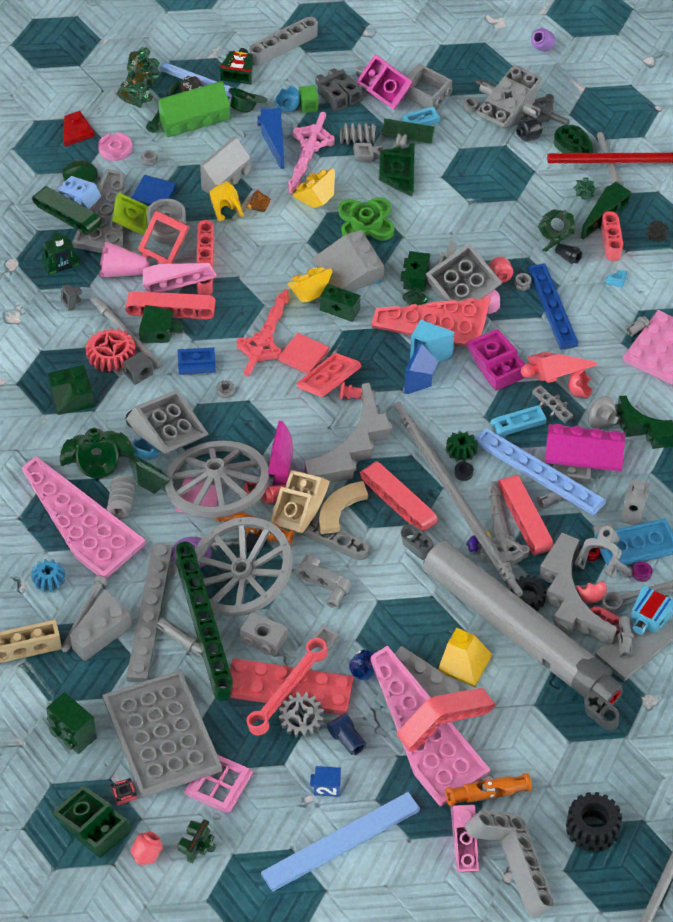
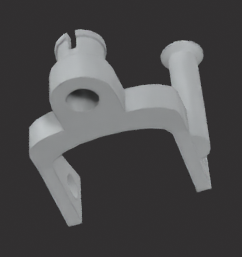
(606, 539)

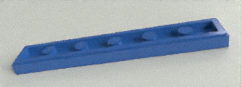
(552, 306)

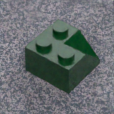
(71, 389)

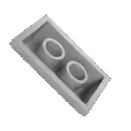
(226, 164)

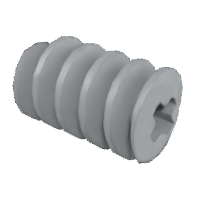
(357, 133)
(121, 496)

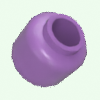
(543, 39)

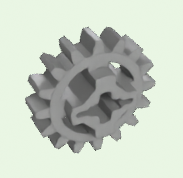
(310, 713)

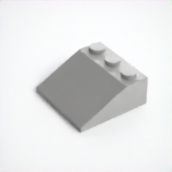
(352, 262)
(462, 276)
(166, 422)

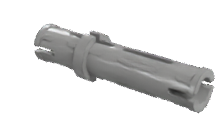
(191, 643)

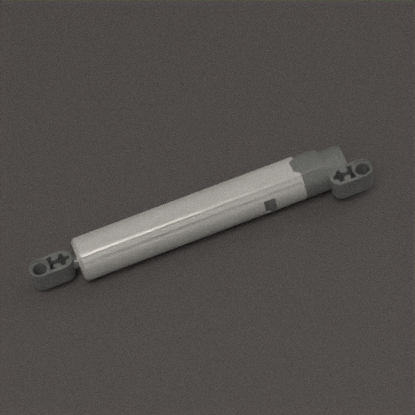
(520, 624)

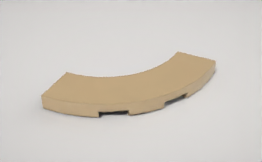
(337, 502)

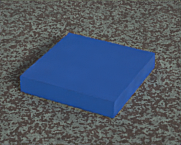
(153, 189)

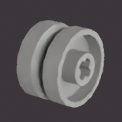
(162, 232)

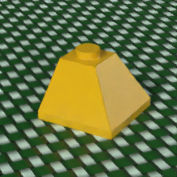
(465, 658)

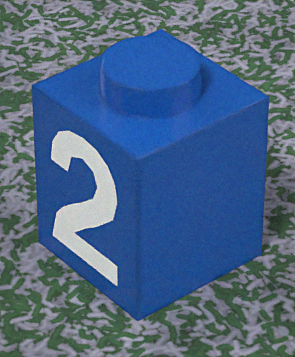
(326, 781)

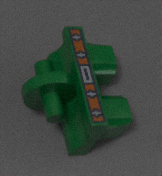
(200, 840)

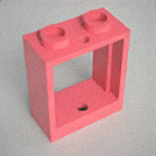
(171, 222)

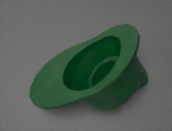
(245, 101)

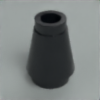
(569, 253)

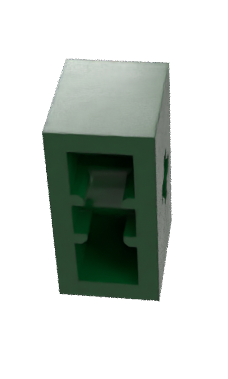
(416, 268)
(340, 302)

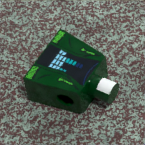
(59, 254)

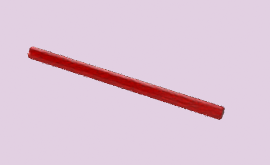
(568, 158)

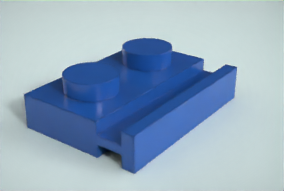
(196, 361)

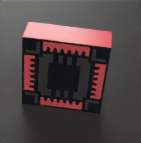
(123, 791)

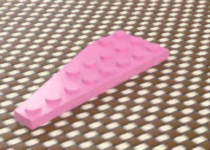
(88, 529)
(446, 755)

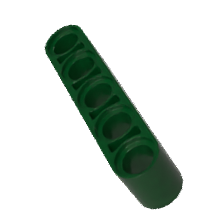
(66, 210)

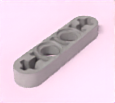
(332, 541)

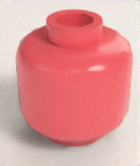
(501, 268)
(146, 848)

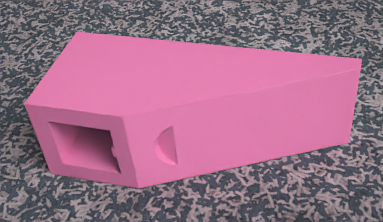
(464, 844)

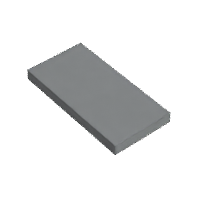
(643, 650)

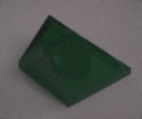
(147, 475)

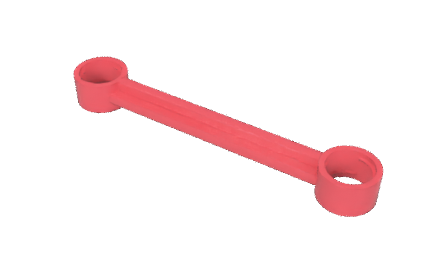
(287, 686)

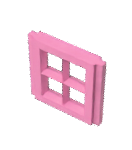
(235, 790)

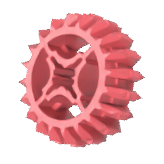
(110, 349)

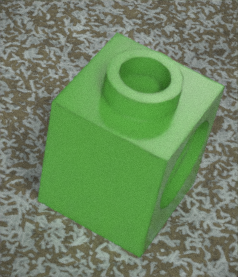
(308, 99)

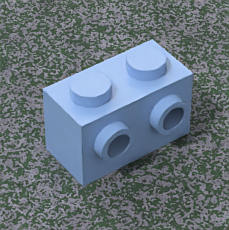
(80, 191)

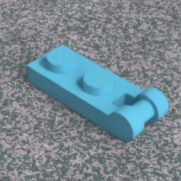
(518, 421)

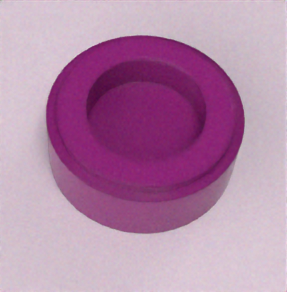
(642, 571)

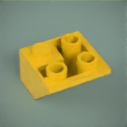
(316, 189)
(310, 285)

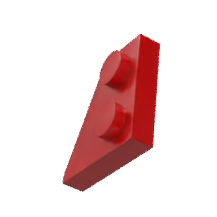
(76, 129)

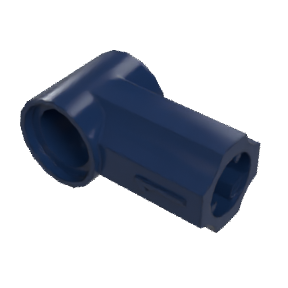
(343, 729)

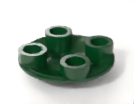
(80, 169)

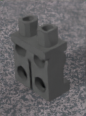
(338, 89)

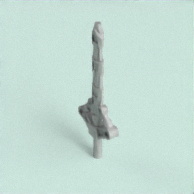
(502, 540)

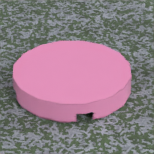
(115, 146)

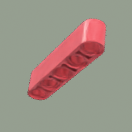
(205, 253)
(182, 305)
(398, 496)
(525, 515)

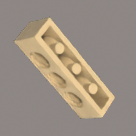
(29, 641)

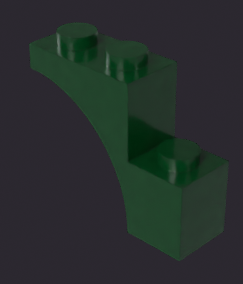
(634, 423)

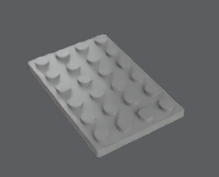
(162, 733)

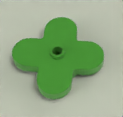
(368, 217)

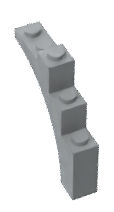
(340, 462)
(572, 611)

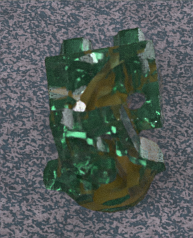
(139, 68)

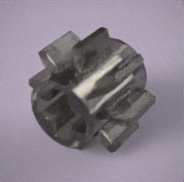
(657, 231)

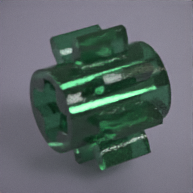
(585, 188)

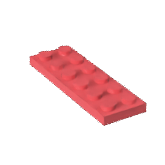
(260, 681)

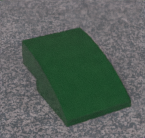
(92, 821)

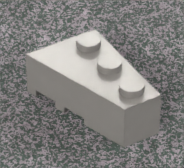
(100, 626)

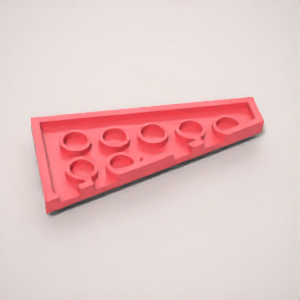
(462, 317)

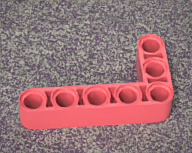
(443, 710)

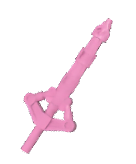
(308, 147)

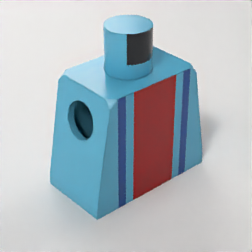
(651, 611)

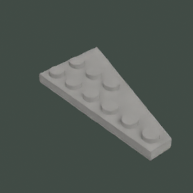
(108, 231)

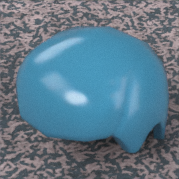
(288, 99)
(145, 450)

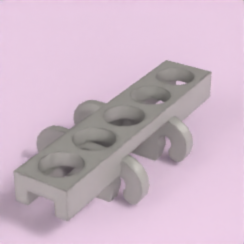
(551, 400)

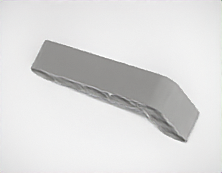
(520, 853)

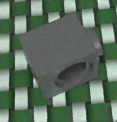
(138, 368)

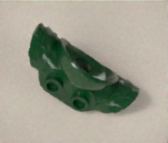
(96, 451)

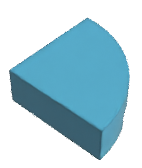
(617, 279)

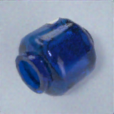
(361, 665)

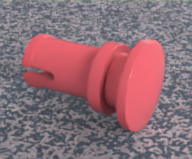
(349, 392)

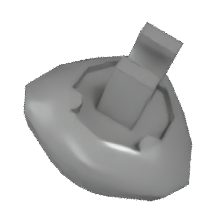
(602, 413)

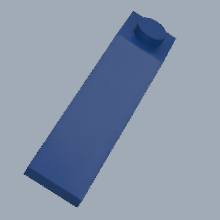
(272, 132)

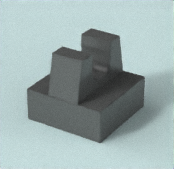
(70, 296)

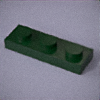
(414, 131)

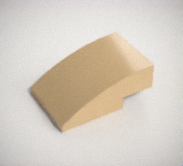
(299, 501)

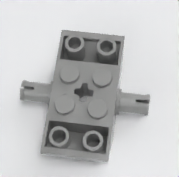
(510, 98)

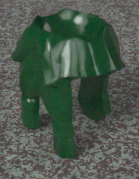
(556, 236)

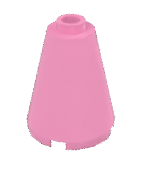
(121, 262)

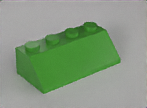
(194, 109)

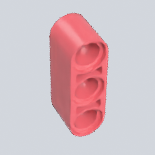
(611, 236)

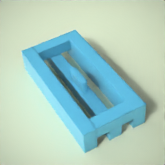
(422, 117)

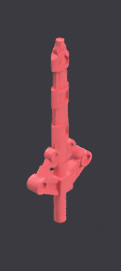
(264, 338)

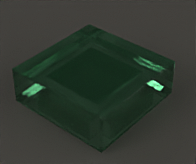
(415, 296)

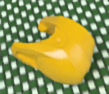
(225, 195)

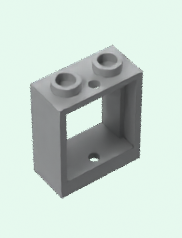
(424, 74)

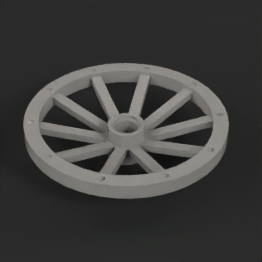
(215, 473)
(249, 565)

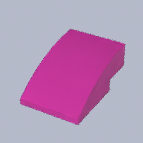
(384, 81)
(496, 359)
(281, 455)

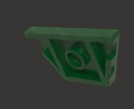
(397, 168)

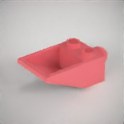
(549, 366)

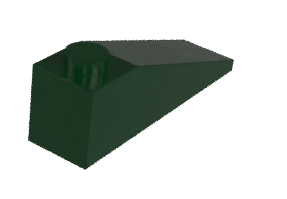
(612, 199)

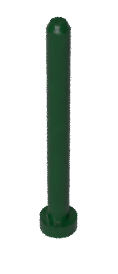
(152, 126)

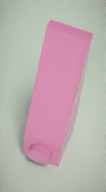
(172, 276)

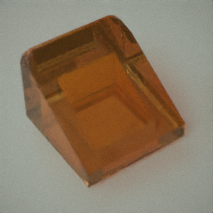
(258, 201)

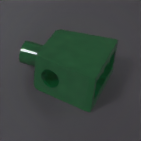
(158, 325)

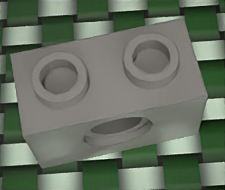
(258, 625)

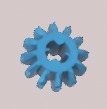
(48, 575)

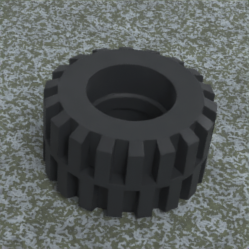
(598, 807)

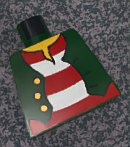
(237, 67)

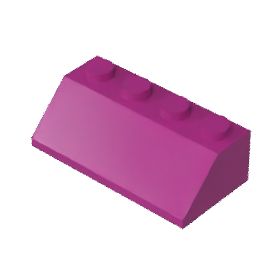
(585, 447)

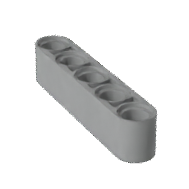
(284, 40)

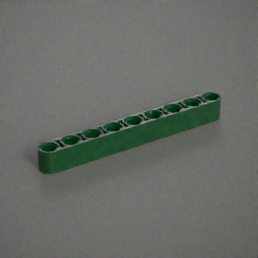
(201, 609)

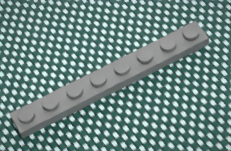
(149, 613)

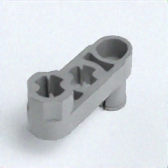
(311, 572)

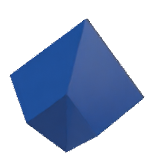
(419, 370)

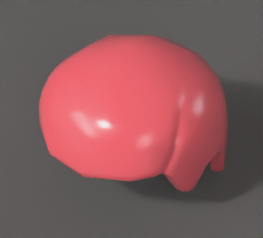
(579, 384)
(592, 593)

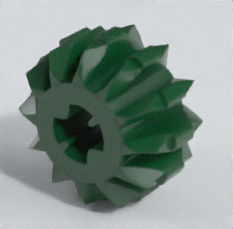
(462, 446)

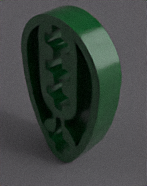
(579, 137)

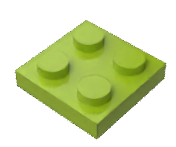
(130, 214)

